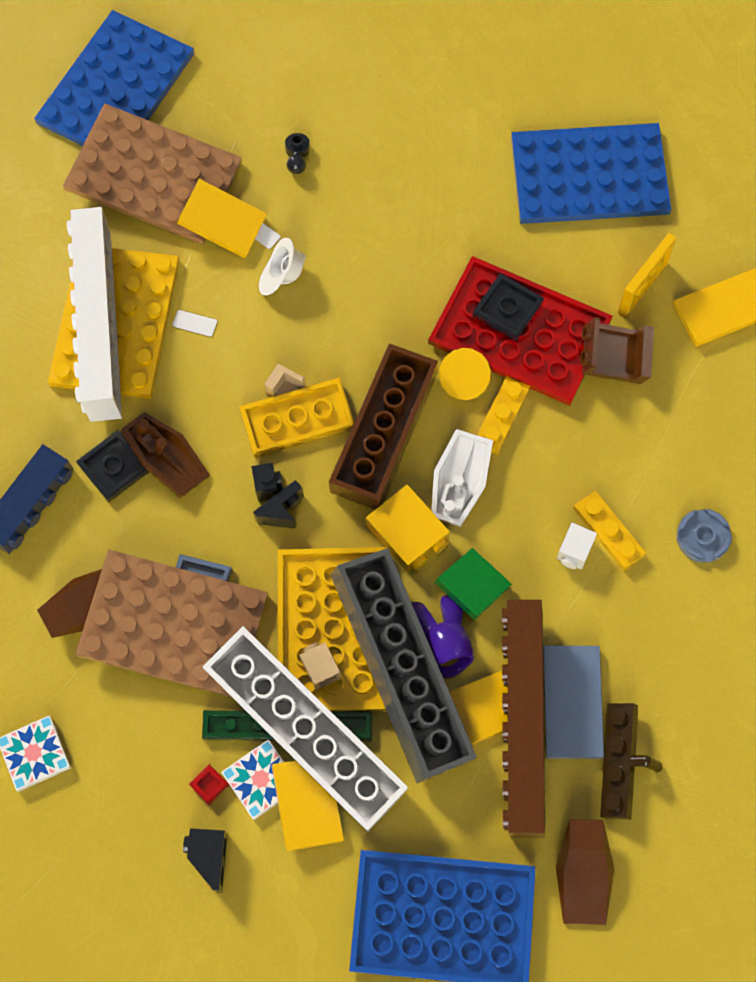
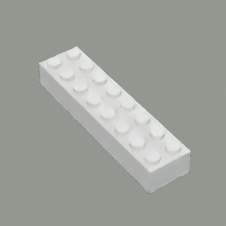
(94, 315)
(305, 728)

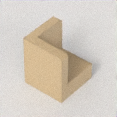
(283, 381)

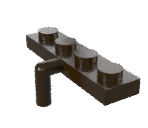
(621, 761)

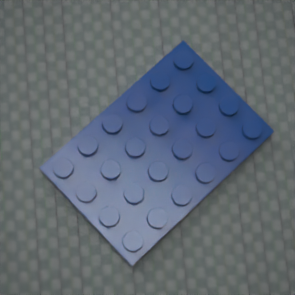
(119, 67)
(590, 173)
(442, 918)

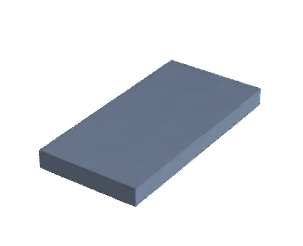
(573, 702)

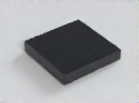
(508, 307)
(112, 466)

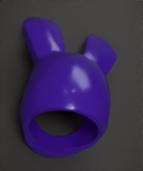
(446, 639)

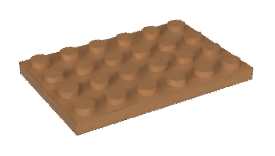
(146, 169)
(165, 619)

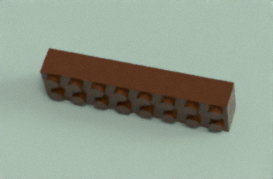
(525, 722)

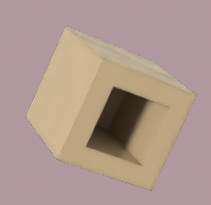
(320, 665)

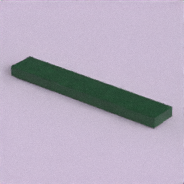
(241, 726)

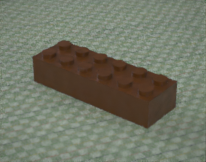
(383, 427)

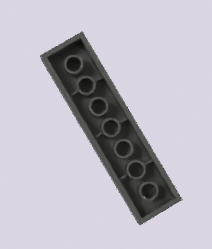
(402, 665)

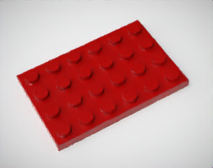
(546, 351)

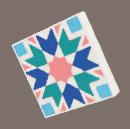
(34, 753)
(253, 779)

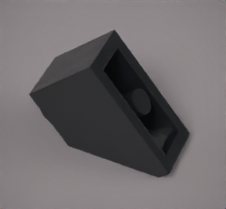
(207, 854)

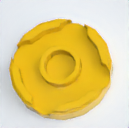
(465, 374)

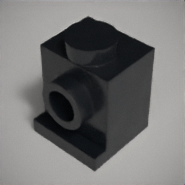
(266, 481)

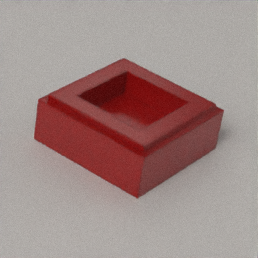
(209, 784)

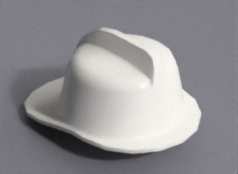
(282, 267)

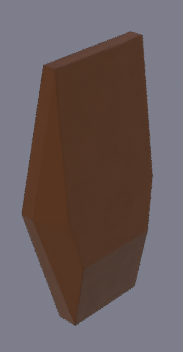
(165, 454)
(69, 607)
(585, 872)

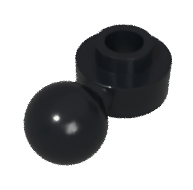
(296, 147)

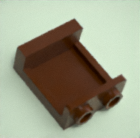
(617, 352)

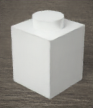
(576, 546)

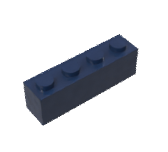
(30, 495)

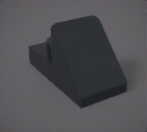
(275, 510)

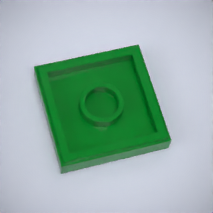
(473, 583)

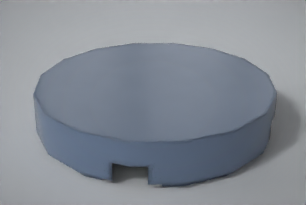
(704, 535)

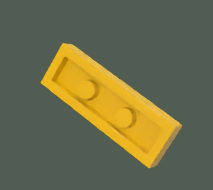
(503, 412)
(609, 530)

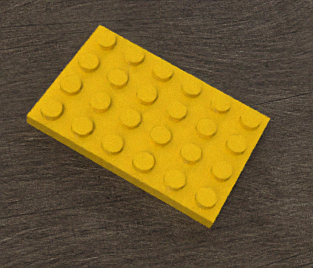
(142, 305)
(314, 614)

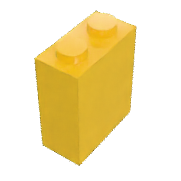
(408, 529)

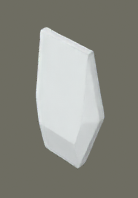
(460, 477)

